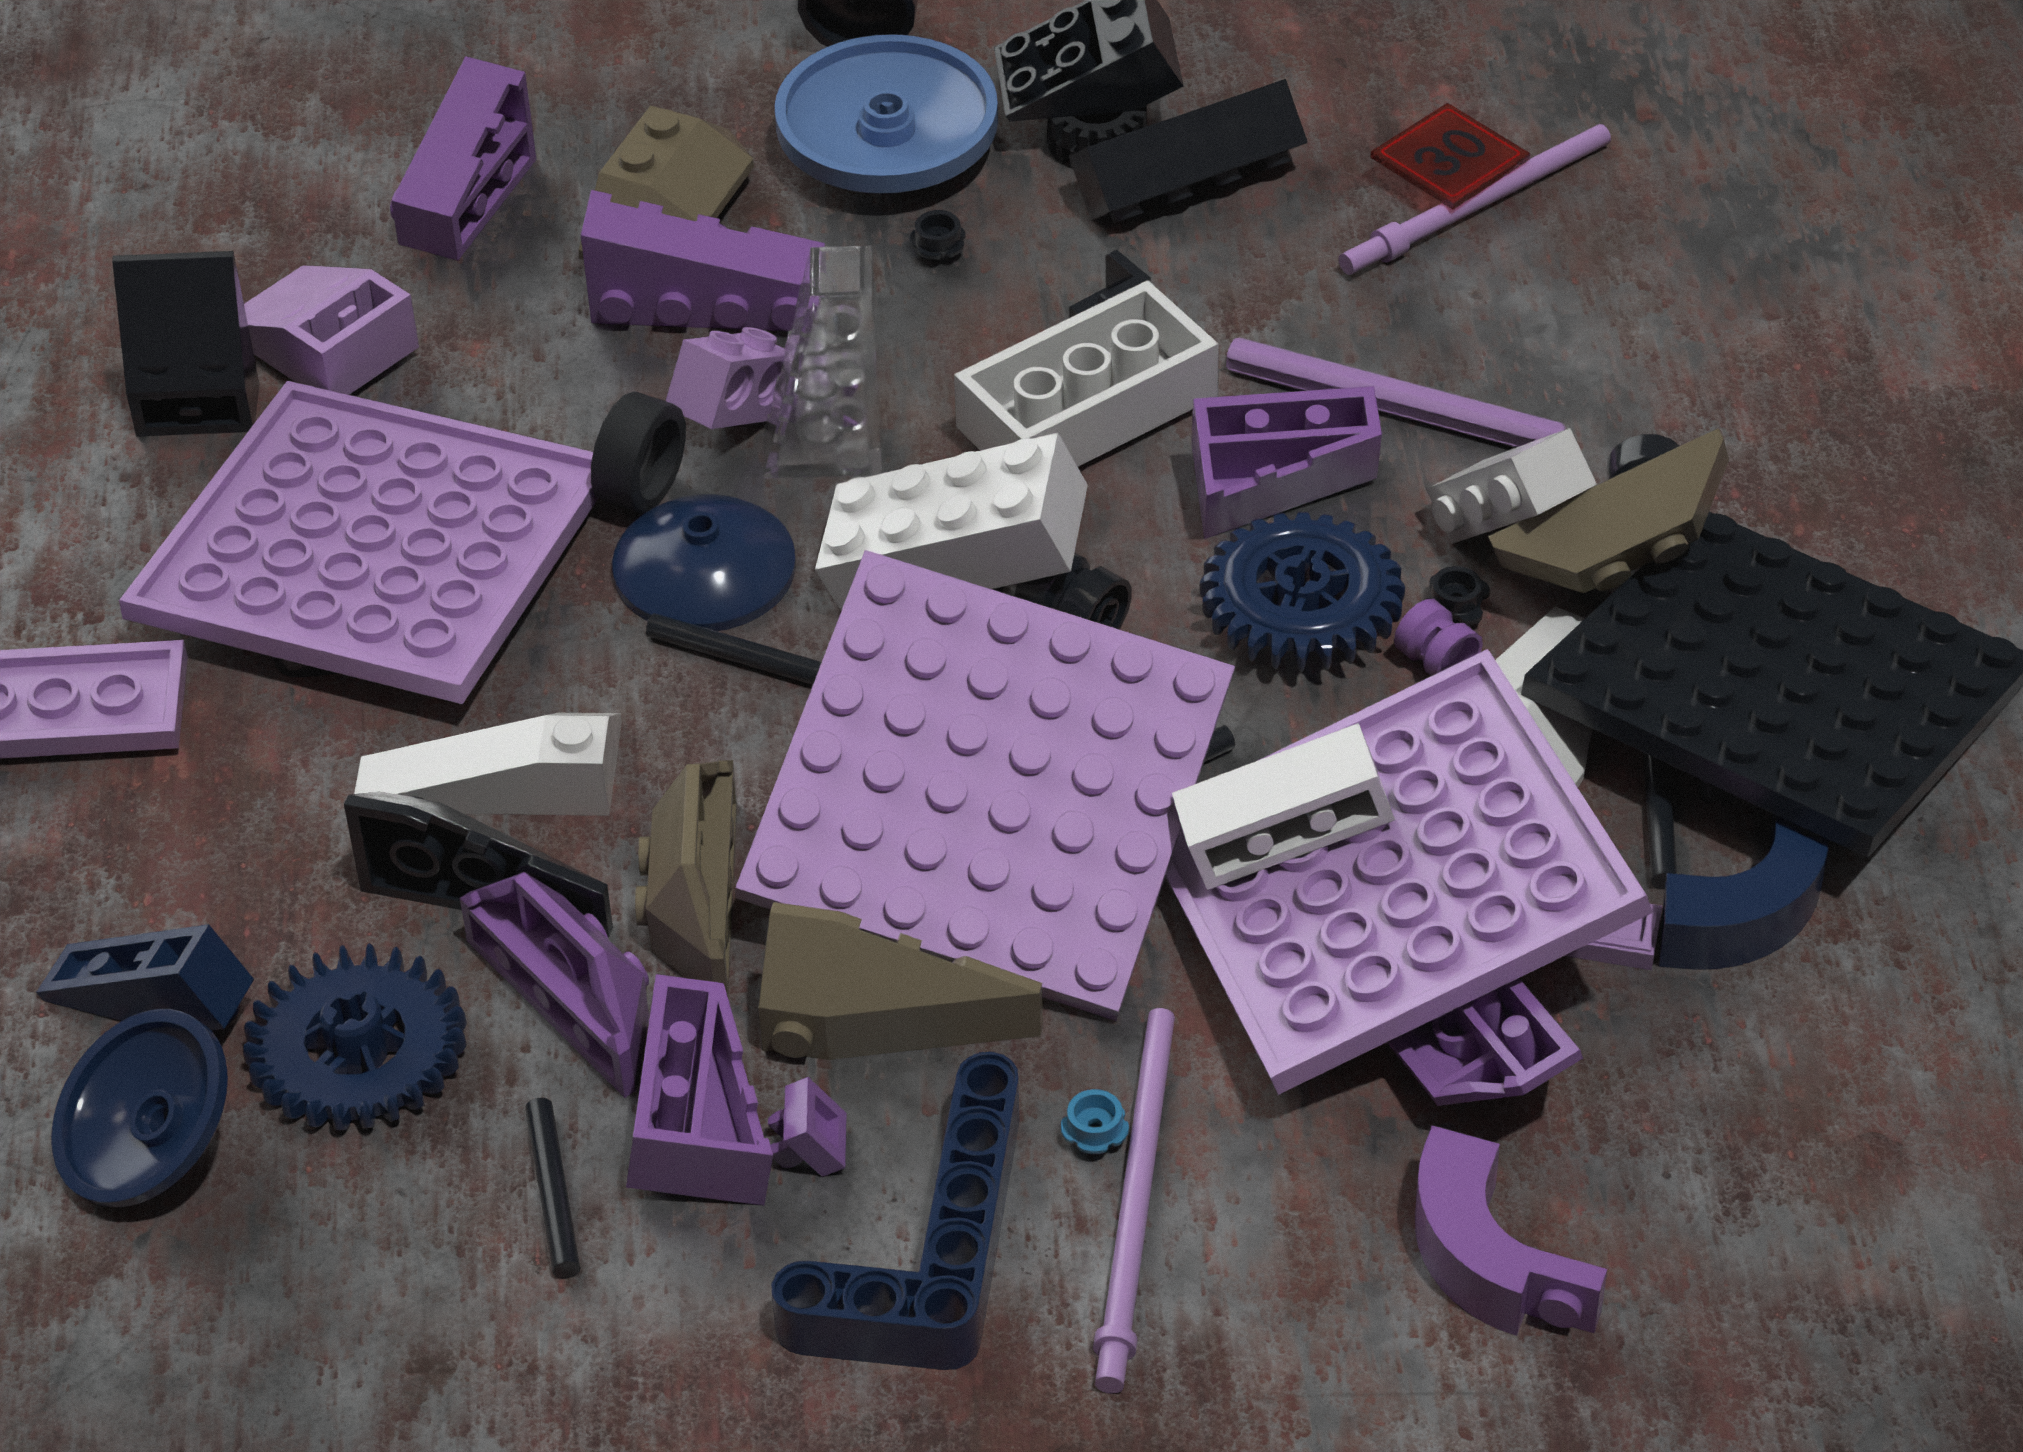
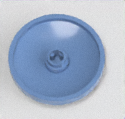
(886, 113)

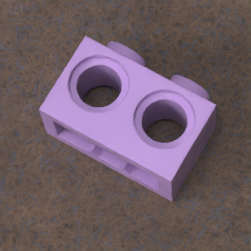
(727, 377)

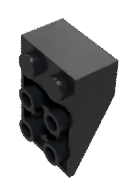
(1089, 61)
(185, 344)

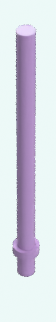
(1115, 1339)

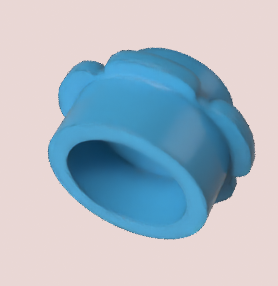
(1094, 1108)

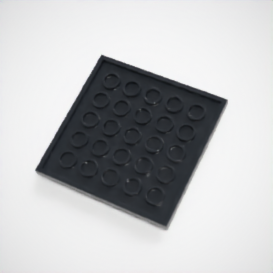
(1782, 682)

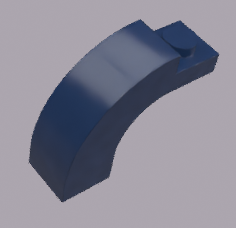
(1744, 914)

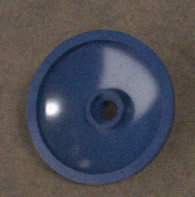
(704, 562)
(139, 1108)

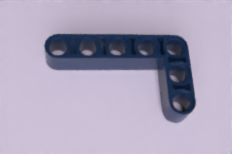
(960, 1230)

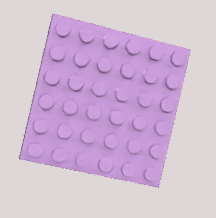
(368, 541)
(988, 780)
(1462, 893)

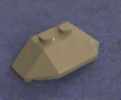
(677, 165)
(1621, 522)
(691, 872)

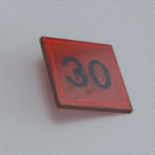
(1450, 155)

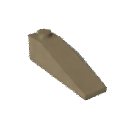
(858, 995)

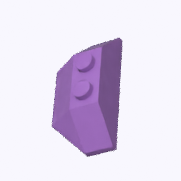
(564, 971)
(1487, 1048)

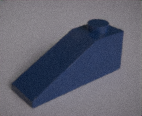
(151, 971)

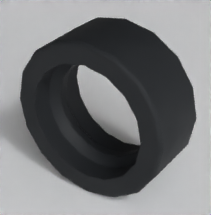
(638, 452)

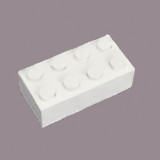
(1091, 377)
(971, 516)

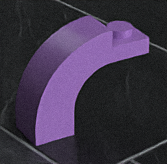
(1478, 1260)

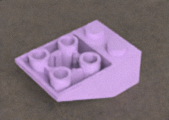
(332, 326)

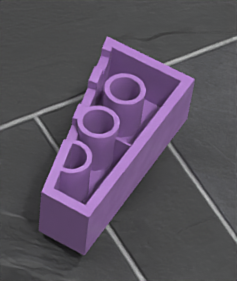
(687, 271)

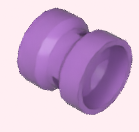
(1434, 638)

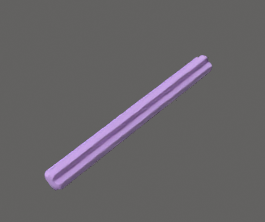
(1392, 394)

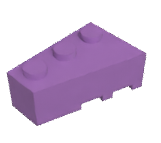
(466, 160)
(1280, 451)
(695, 1105)

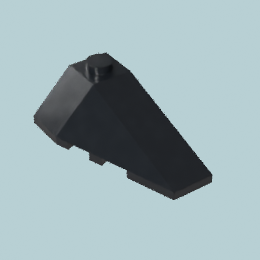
(438, 855)

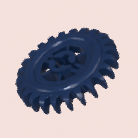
(1297, 613)
(352, 1019)

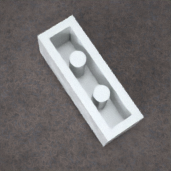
(1510, 486)
(1282, 806)

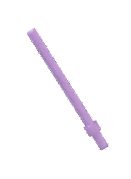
(1396, 238)

